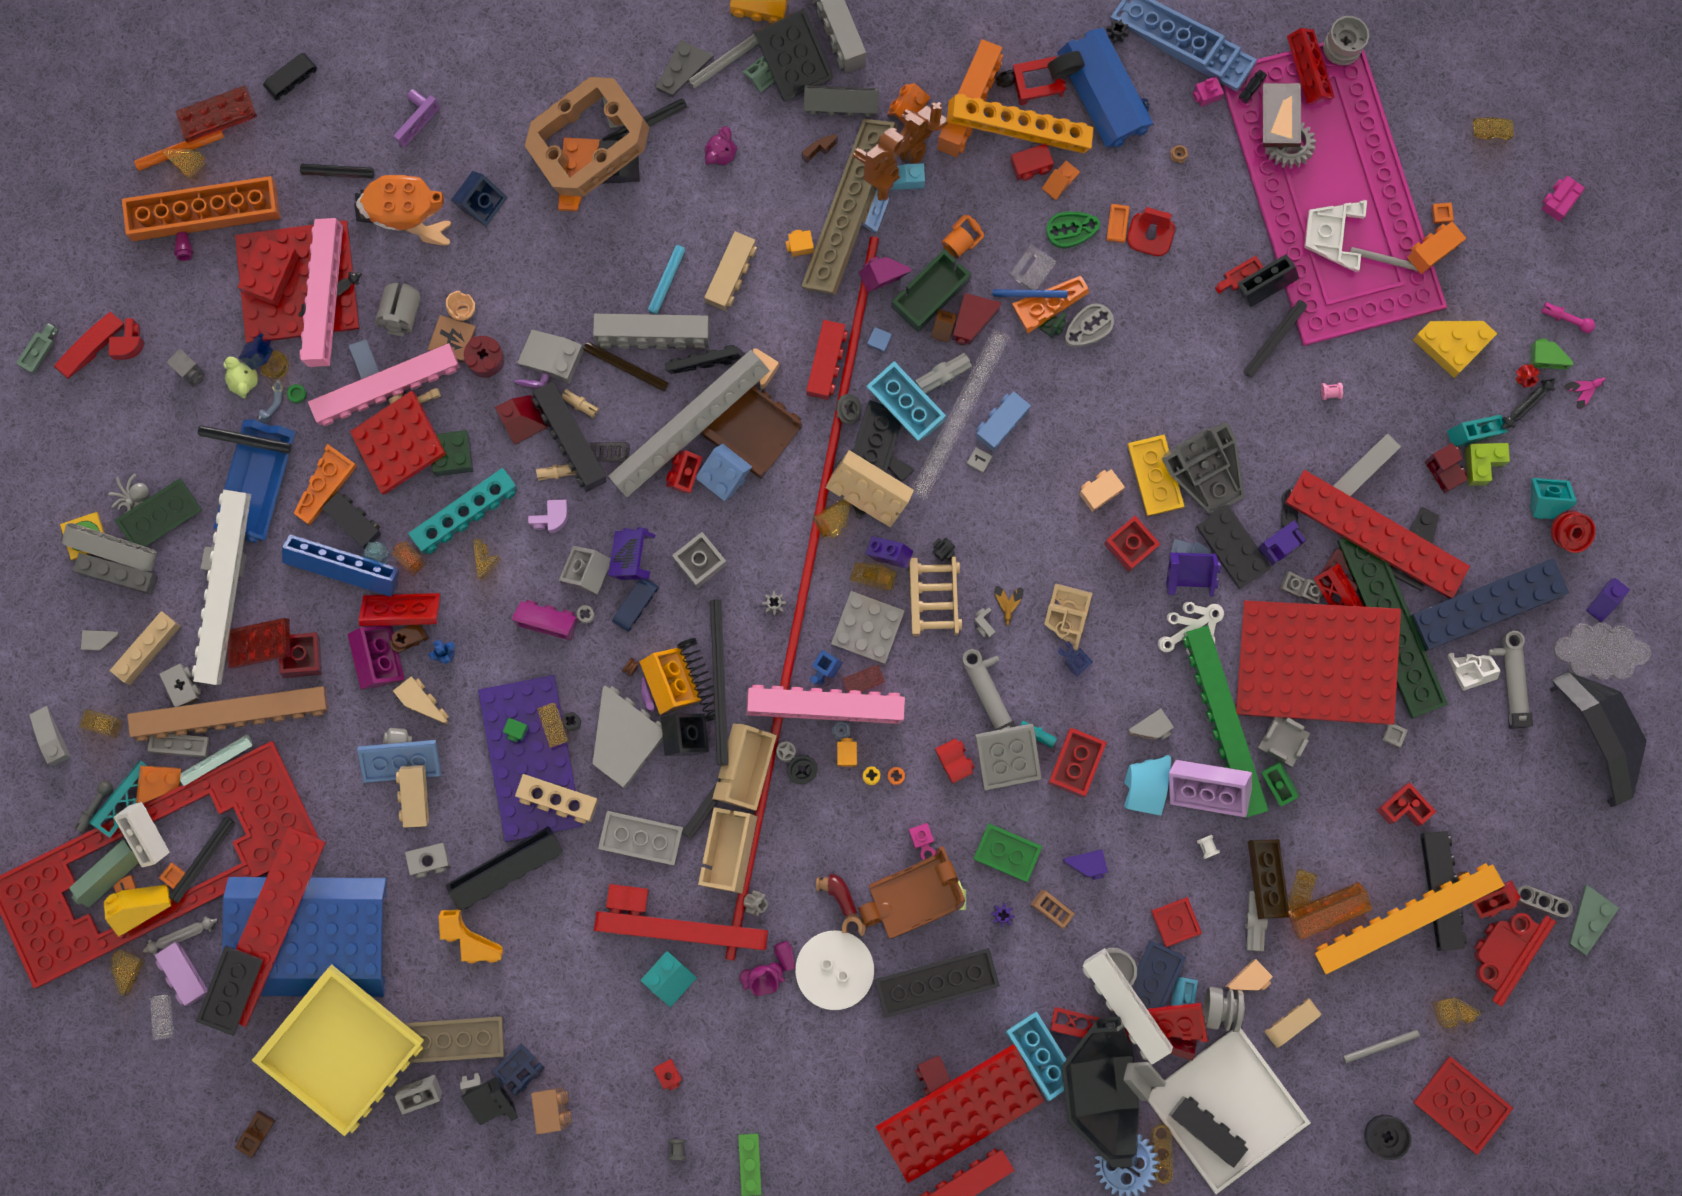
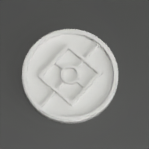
(834, 970)

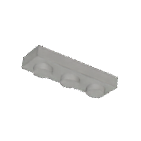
(179, 745)

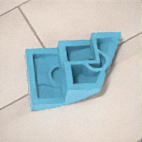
(1148, 785)

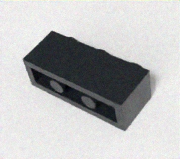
(1268, 280)
(352, 519)

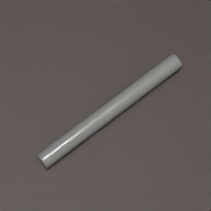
(1383, 258)
(1381, 1046)

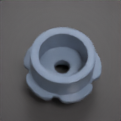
(841, 725)

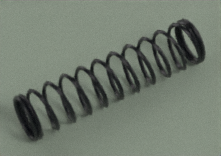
(693, 641)

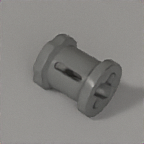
(676, 1149)

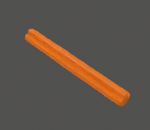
(158, 157)

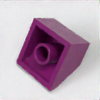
(882, 272)

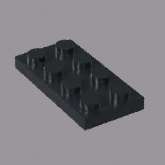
(877, 435)
(1233, 547)
(229, 990)

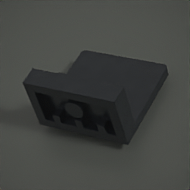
(489, 1101)

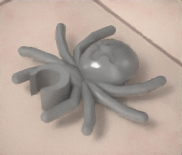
(133, 496)

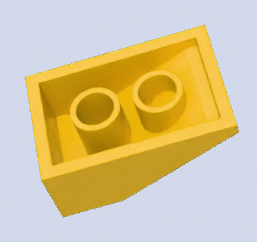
(135, 906)

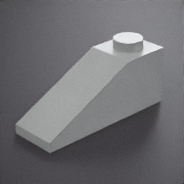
(49, 737)

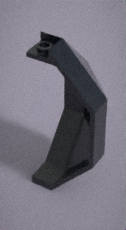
(1612, 728)
(1098, 1098)

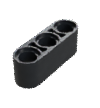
(289, 75)

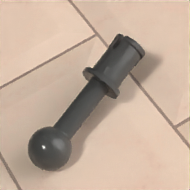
(104, 789)

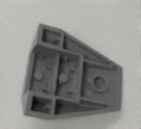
(1208, 467)

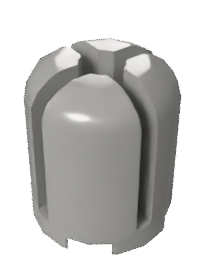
(398, 308)

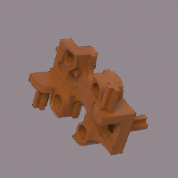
(881, 161)

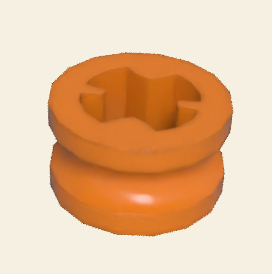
(891, 779)

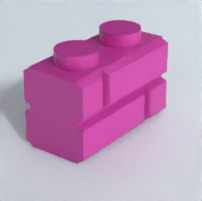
(1563, 198)

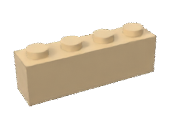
(730, 271)
(145, 648)

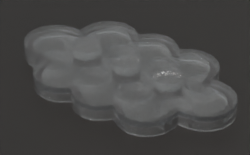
(1602, 651)

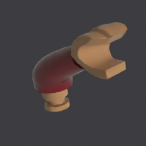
(839, 890)

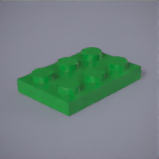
(1007, 852)

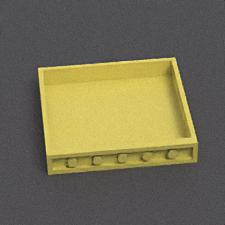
(338, 1050)

